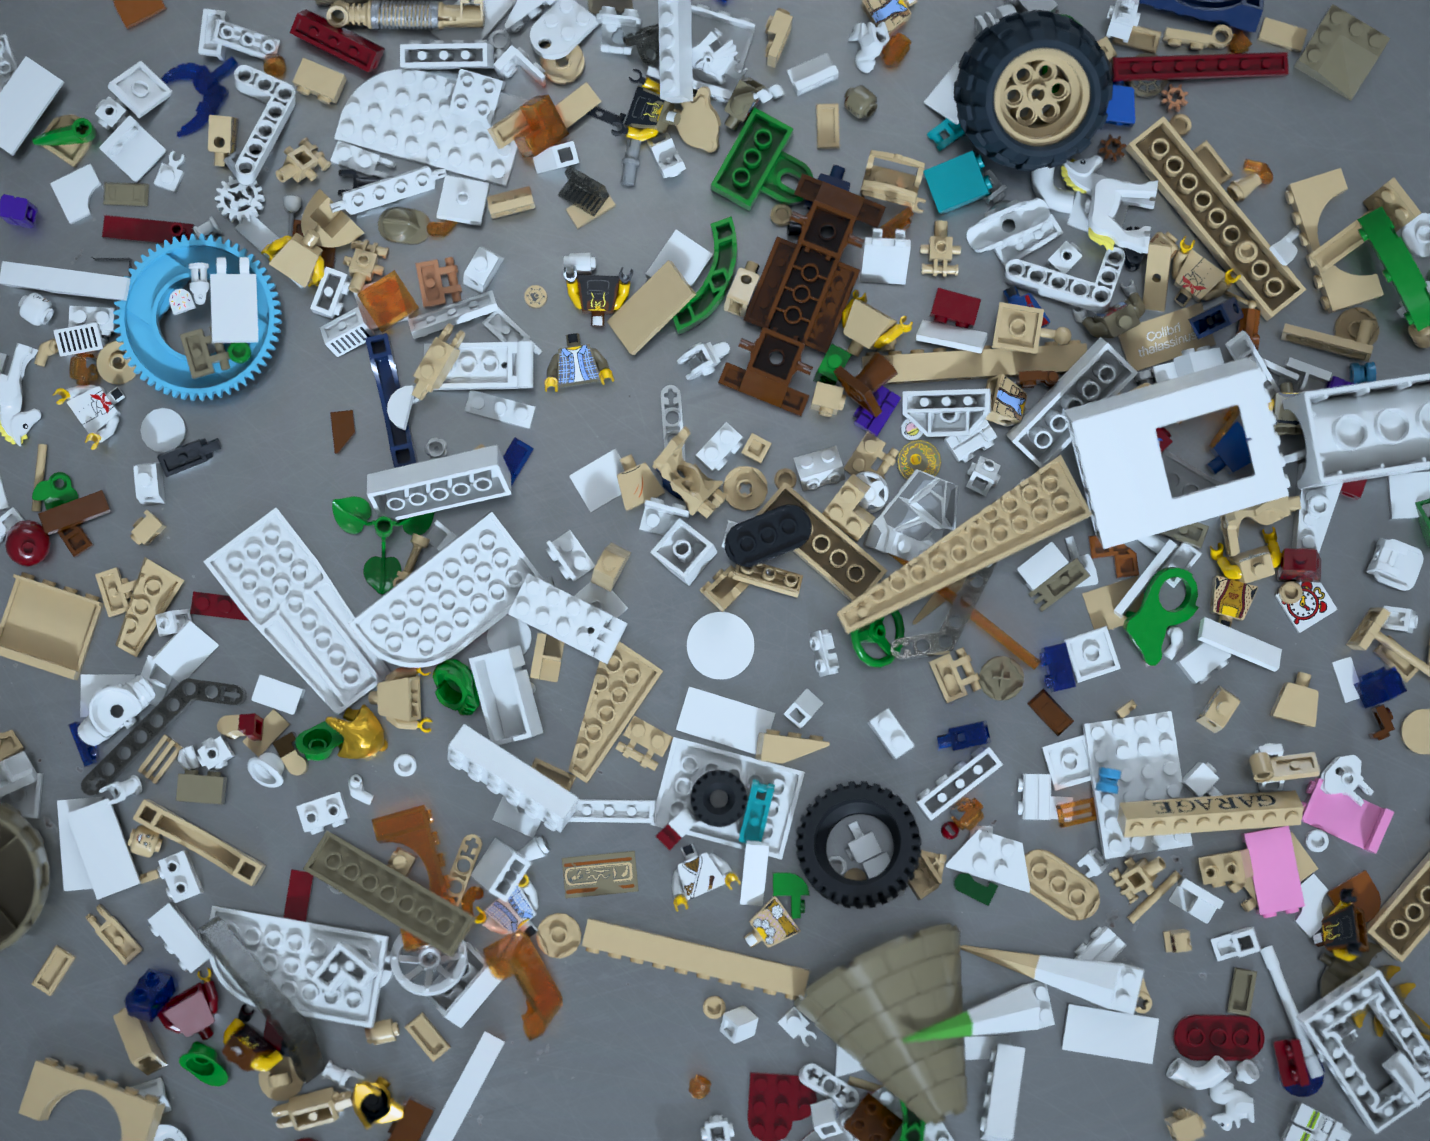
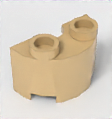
(723, 589)

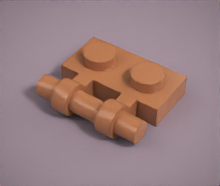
(431, 282)

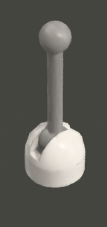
(291, 205)

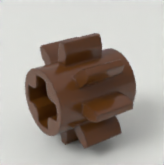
(1115, 144)

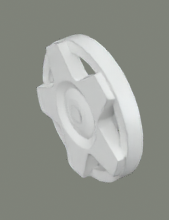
(1295, 456)
(873, 495)

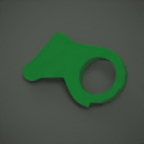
(1150, 622)

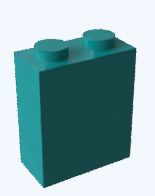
(958, 182)

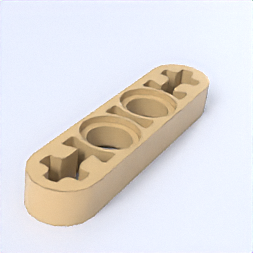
(464, 877)

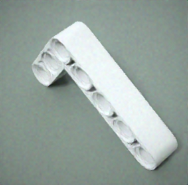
(266, 122)
(1070, 283)

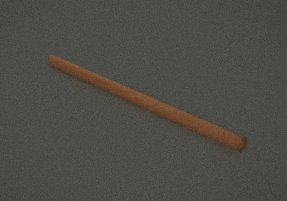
(987, 626)

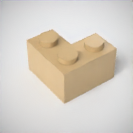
(845, 508)

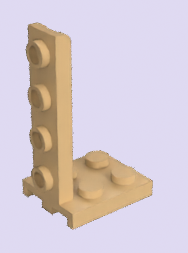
(1398, 208)

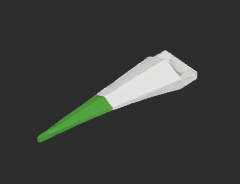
(1016, 1010)

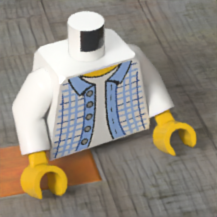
(515, 913)

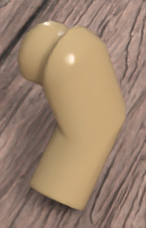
(45, 349)

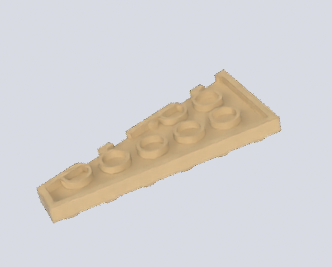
(612, 702)

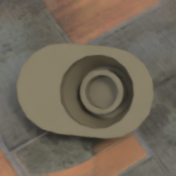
(403, 225)

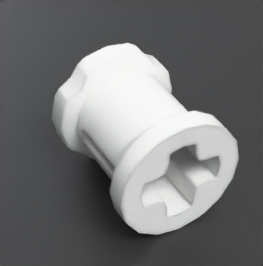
(208, 228)

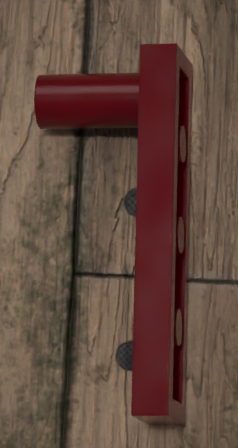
(144, 230)

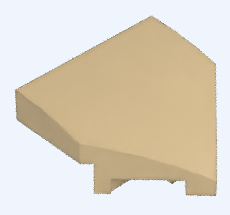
(928, 875)

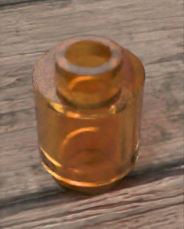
(895, 50)

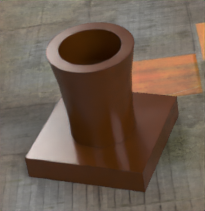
(867, 382)

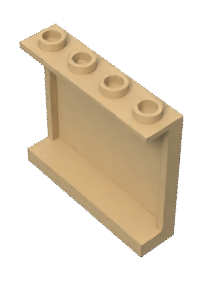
(48, 626)

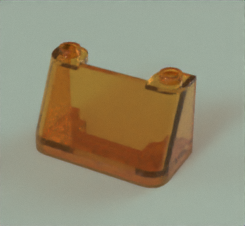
(519, 957)

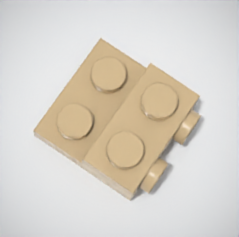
(778, 30)

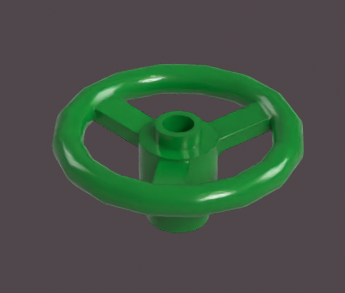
(875, 633)

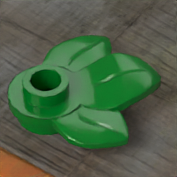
(52, 494)

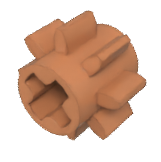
(1168, 98)

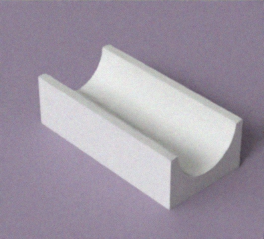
(1364, 430)

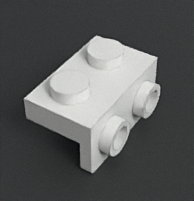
(819, 468)

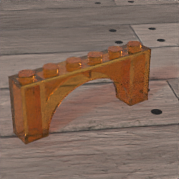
(414, 830)

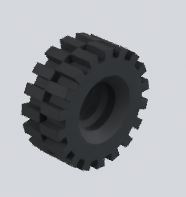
(718, 781)

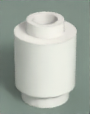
(582, 261)

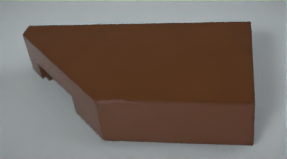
(342, 428)
(75, 540)

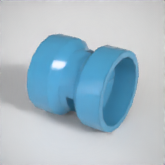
(1362, 373)
(1108, 786)

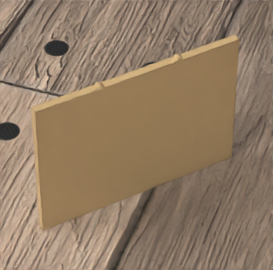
(1104, 600)

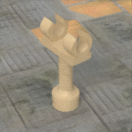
(419, 542)

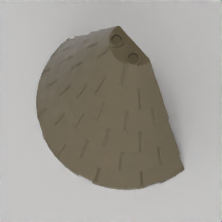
(890, 997)

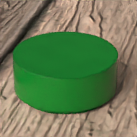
(239, 352)

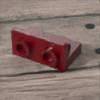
(1291, 1062)

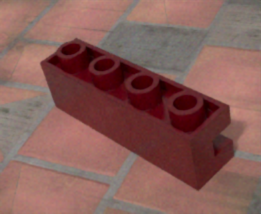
(337, 41)

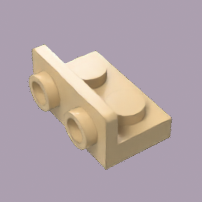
(510, 202)

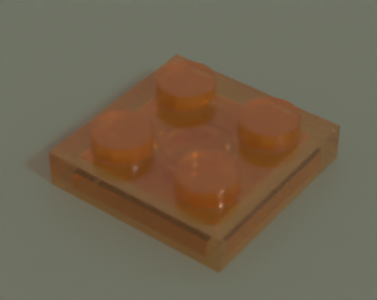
(388, 301)

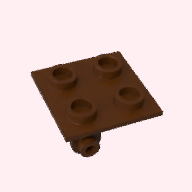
(872, 1121)

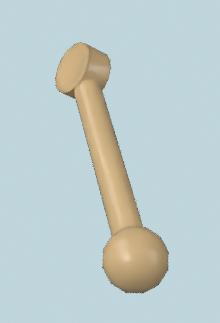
(1251, 304)

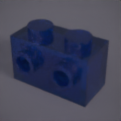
(1057, 667)
(1379, 686)
(150, 995)

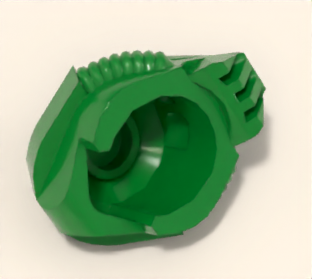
(456, 686)

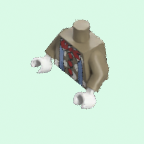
(747, 96)
(1117, 318)

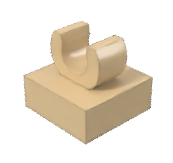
(756, 448)

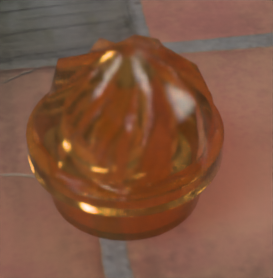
(1239, 43)
(699, 1087)

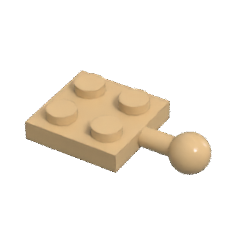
(1020, 329)

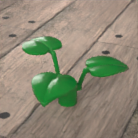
(352, 515)

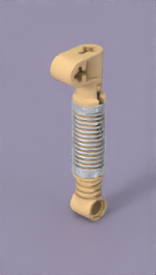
(432, 14)

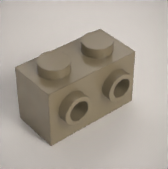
(201, 788)

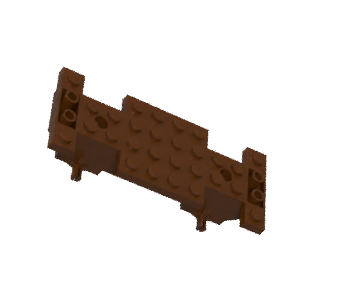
(801, 294)

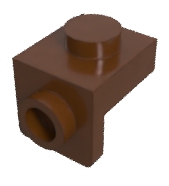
(1383, 717)

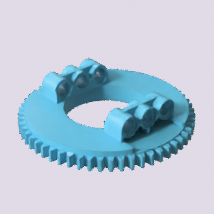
(149, 300)

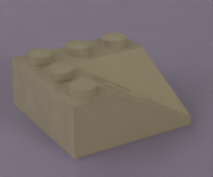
(1341, 52)

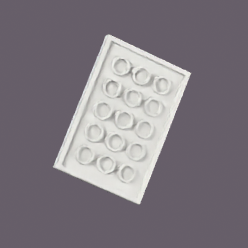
(691, 760)
(1150, 768)

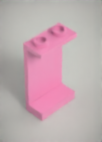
(1344, 818)
(1274, 871)

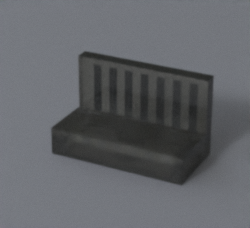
(583, 191)

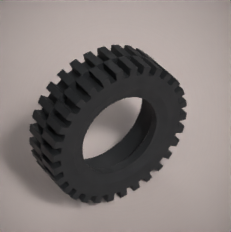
(851, 801)

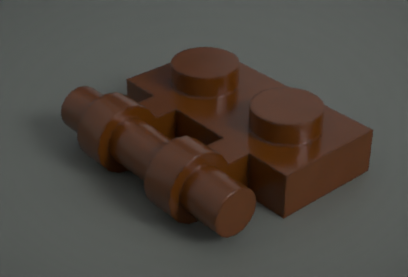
(1029, 379)

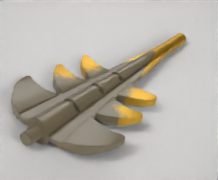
(1340, 971)

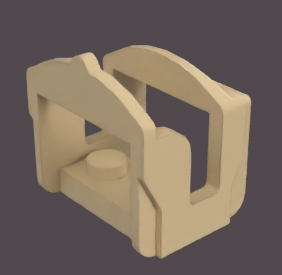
(893, 184)

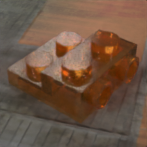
(899, 222)

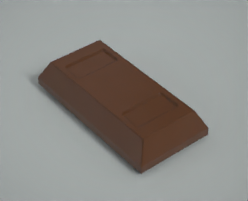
(1050, 712)

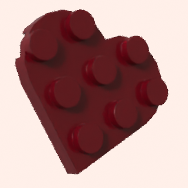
(776, 1103)

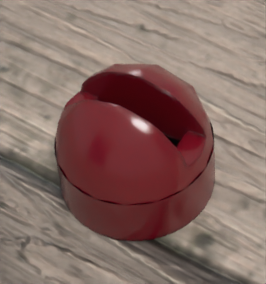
(946, 834)

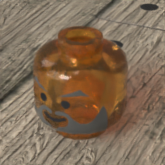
(83, 368)
(967, 813)

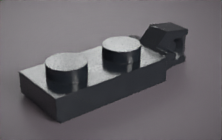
(188, 456)

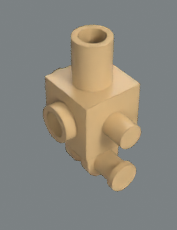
(302, 162)
(940, 250)
(364, 263)
(1137, 876)

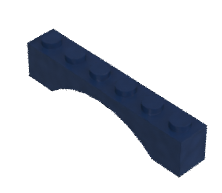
(1234, 13)
(387, 382)

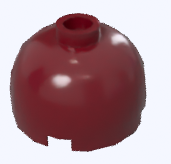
(27, 543)

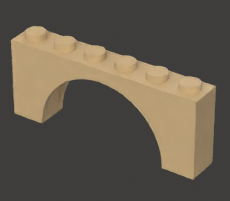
(1338, 288)
(51, 1082)

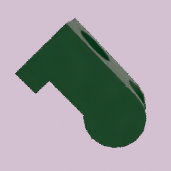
(965, 884)

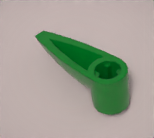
(67, 134)

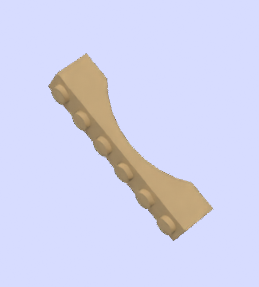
(200, 841)

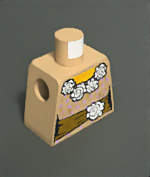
(1218, 709)
(771, 925)

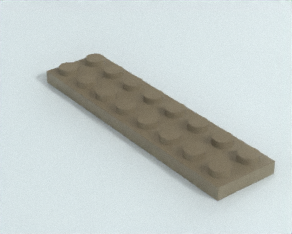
(389, 894)

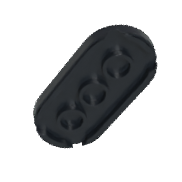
(768, 535)

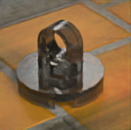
(644, 39)

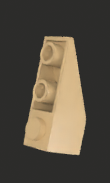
(781, 749)

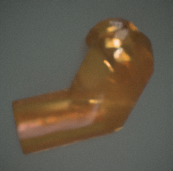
(1260, 168)
(440, 229)
(469, 897)

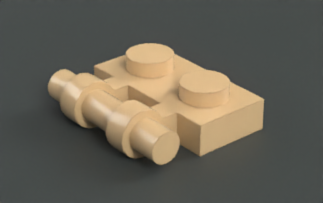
(867, 453)
(948, 677)
(648, 737)

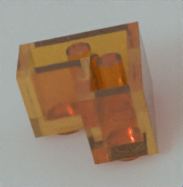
(545, 126)

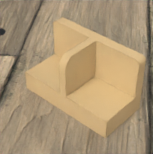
(547, 658)

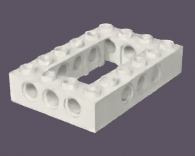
(1366, 987)

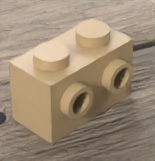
(319, 81)
(828, 399)
(1225, 867)
(1185, 1125)

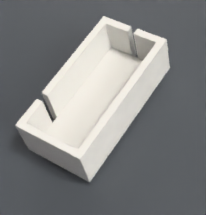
(506, 695)

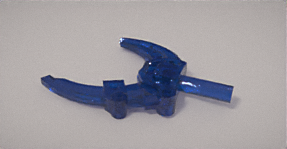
(207, 85)

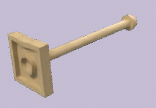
(1370, 629)

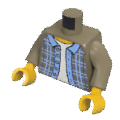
(576, 365)

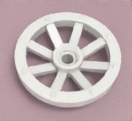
(422, 959)

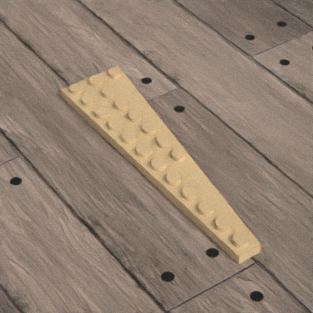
(1013, 522)

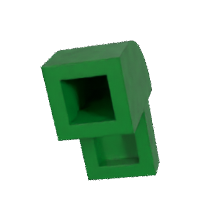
(791, 885)

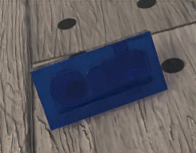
(516, 457)
(87, 752)

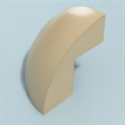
(334, 228)

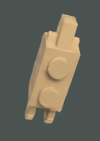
(437, 362)
(312, 1109)

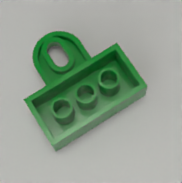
(759, 163)

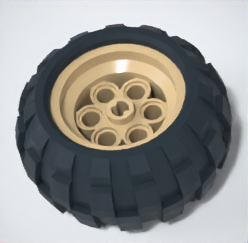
(991, 72)

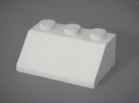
(470, 991)

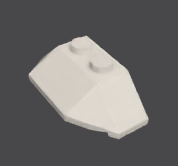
(947, 411)

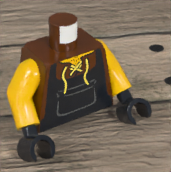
(598, 293)
(1344, 929)
(248, 1048)

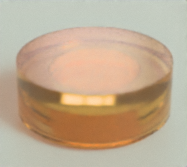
(274, 65)

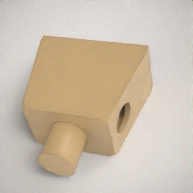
(1297, 702)

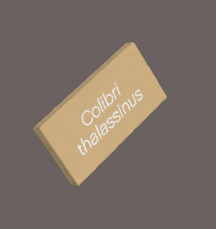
(1162, 338)

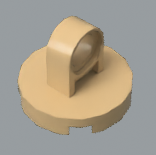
(280, 1081)

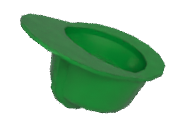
(318, 741)
(203, 1064)

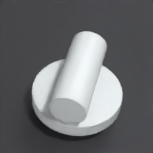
(187, 758)

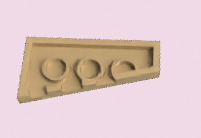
(150, 597)

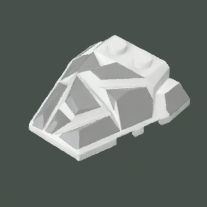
(915, 517)

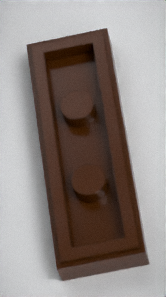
(74, 512)

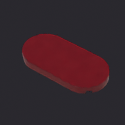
(1221, 1035)

